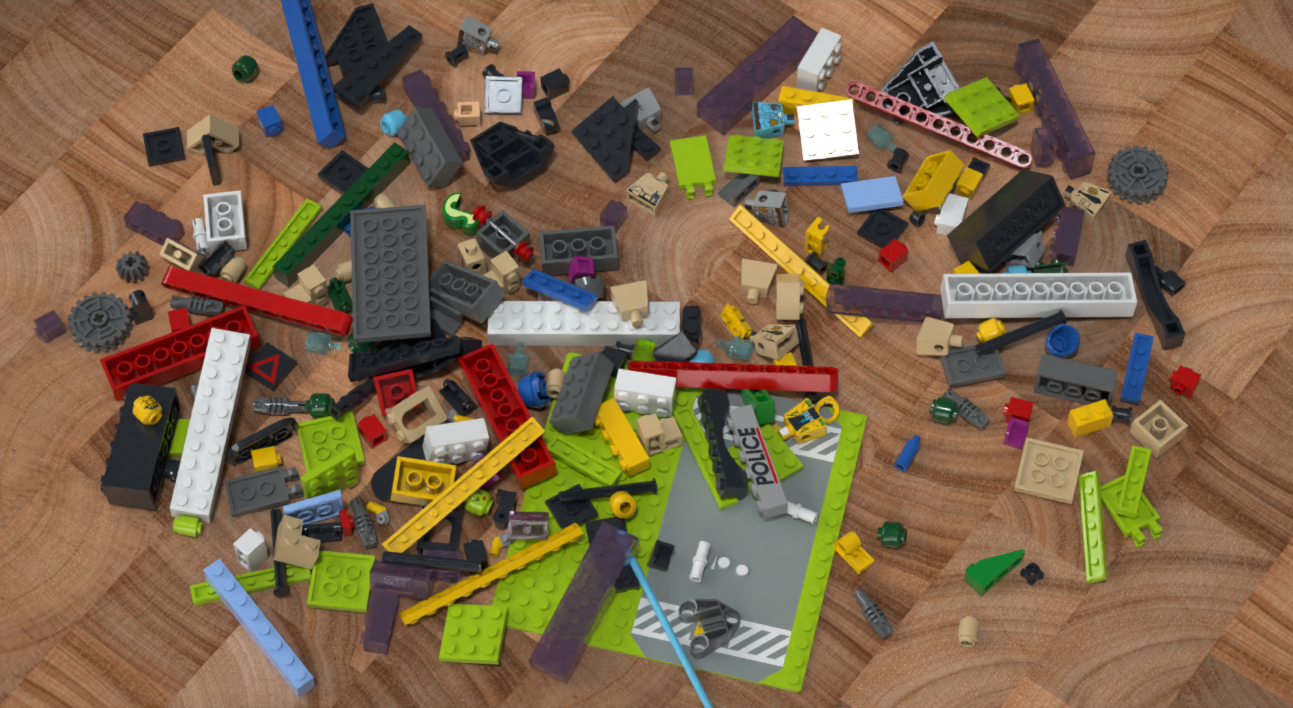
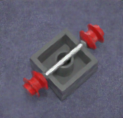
(502, 235)

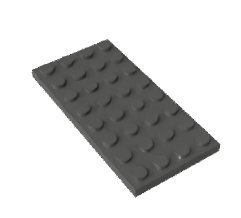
(390, 273)

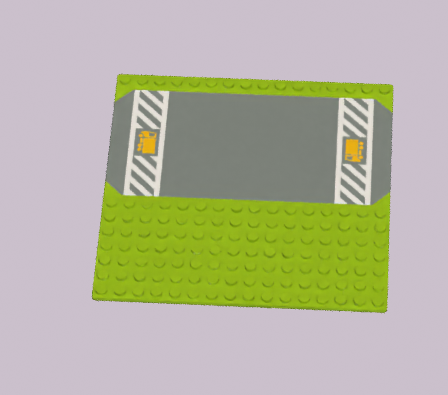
(783, 554)

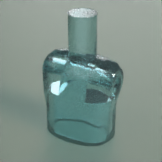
(880, 137)
(320, 343)
(737, 348)
(518, 361)

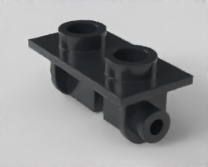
(210, 264)
(457, 398)
(323, 531)

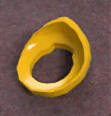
(829, 400)

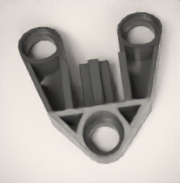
(713, 618)

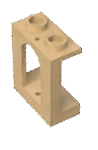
(395, 414)

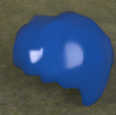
(1063, 341)

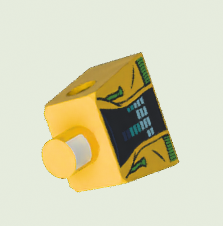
(803, 423)

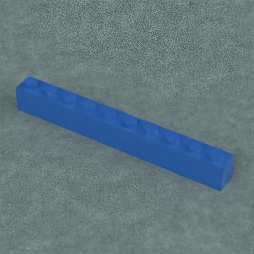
(313, 72)

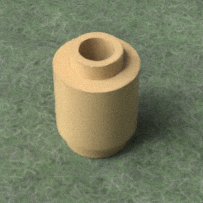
(383, 201)
(233, 269)
(344, 271)
(554, 382)
(968, 632)

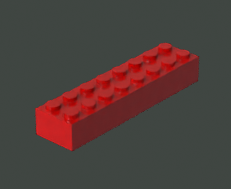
(173, 353)
(505, 412)

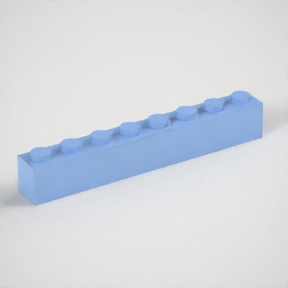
(259, 628)

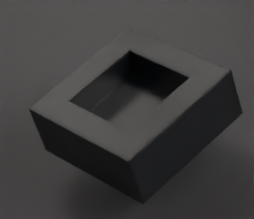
(979, 166)

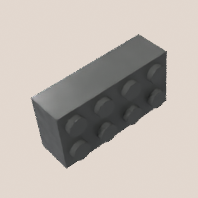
(430, 147)
(561, 246)
(465, 290)
(1074, 380)
(581, 393)

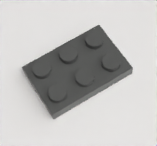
(966, 367)

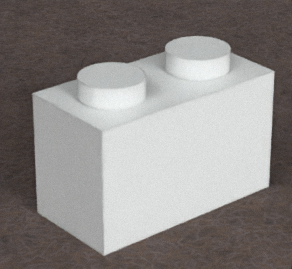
(951, 213)
(251, 550)

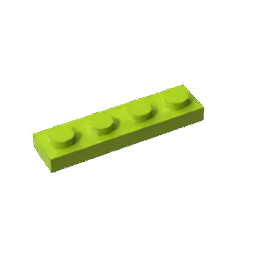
(583, 461)
(1134, 481)

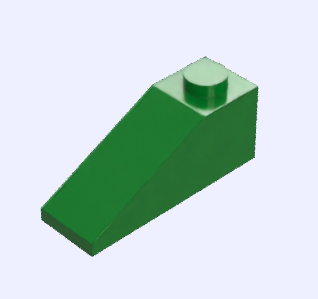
(762, 404)
(990, 571)

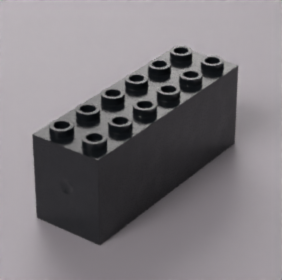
(1006, 220)
(140, 450)

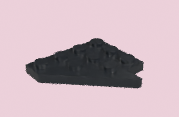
(610, 136)

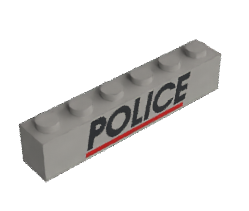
(757, 461)

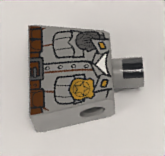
(476, 36)
(770, 207)

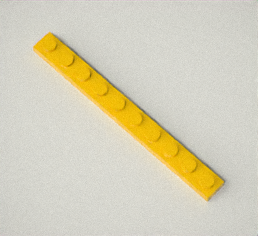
(793, 264)
(464, 487)
(498, 570)

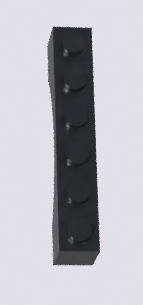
(1164, 320)
(730, 477)

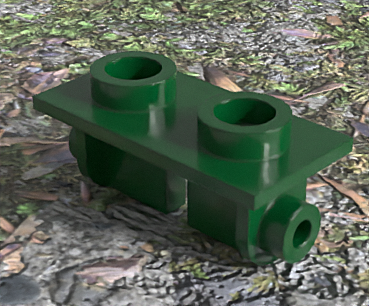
(1056, 266)
(836, 271)
(339, 296)

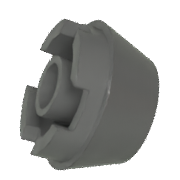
(592, 285)

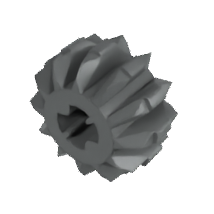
(132, 266)

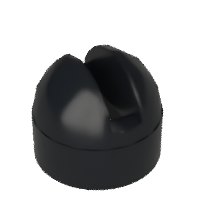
(917, 218)

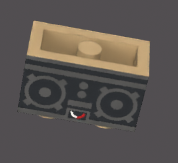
(182, 255)

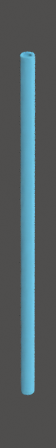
(671, 634)

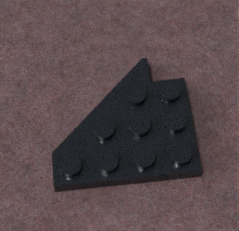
(357, 39)

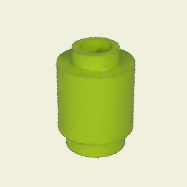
(188, 525)

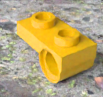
(851, 551)

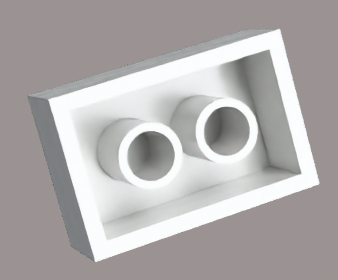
(819, 61)
(225, 220)
(645, 392)
(456, 441)

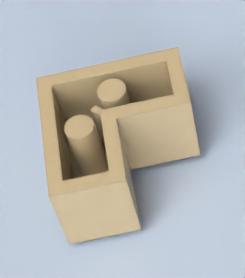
(222, 135)
(505, 272)
(311, 287)
(788, 294)
(658, 434)
(292, 546)

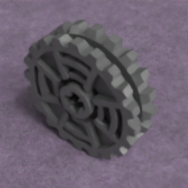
(1137, 175)
(100, 322)

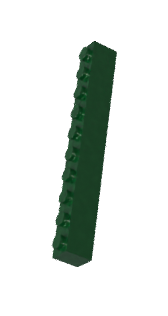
(334, 220)

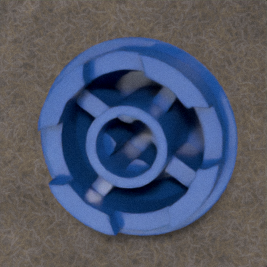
(533, 390)

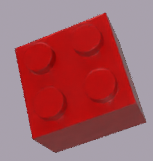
(394, 388)

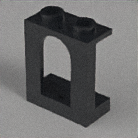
(455, 519)

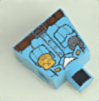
(769, 119)

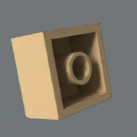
(1158, 429)

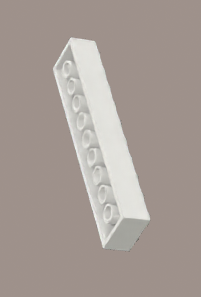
(1038, 295)
(565, 325)
(210, 425)

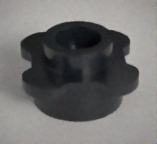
(1034, 568)

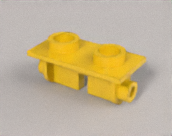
(733, 318)

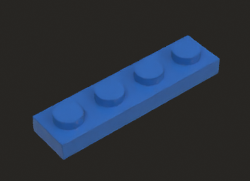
(819, 175)
(560, 290)
(1136, 368)

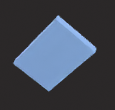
(871, 194)
(316, 508)

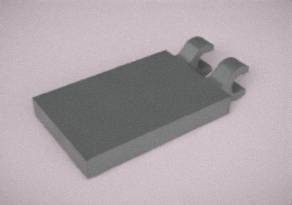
(262, 490)

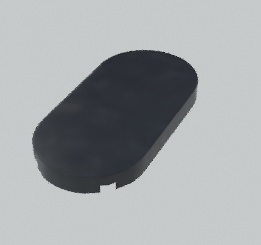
(267, 437)
(383, 478)

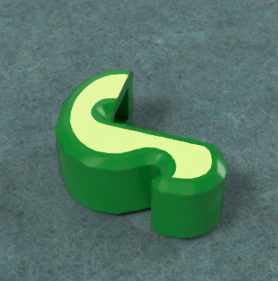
(458, 218)

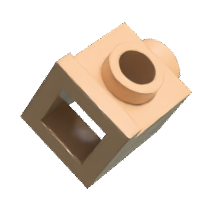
(467, 113)

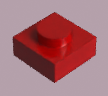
(347, 522)

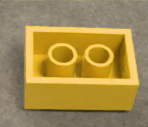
(933, 181)
(420, 480)

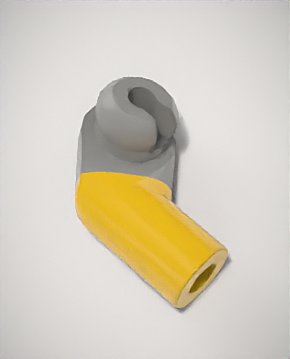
(454, 417)
(380, 511)
(498, 543)

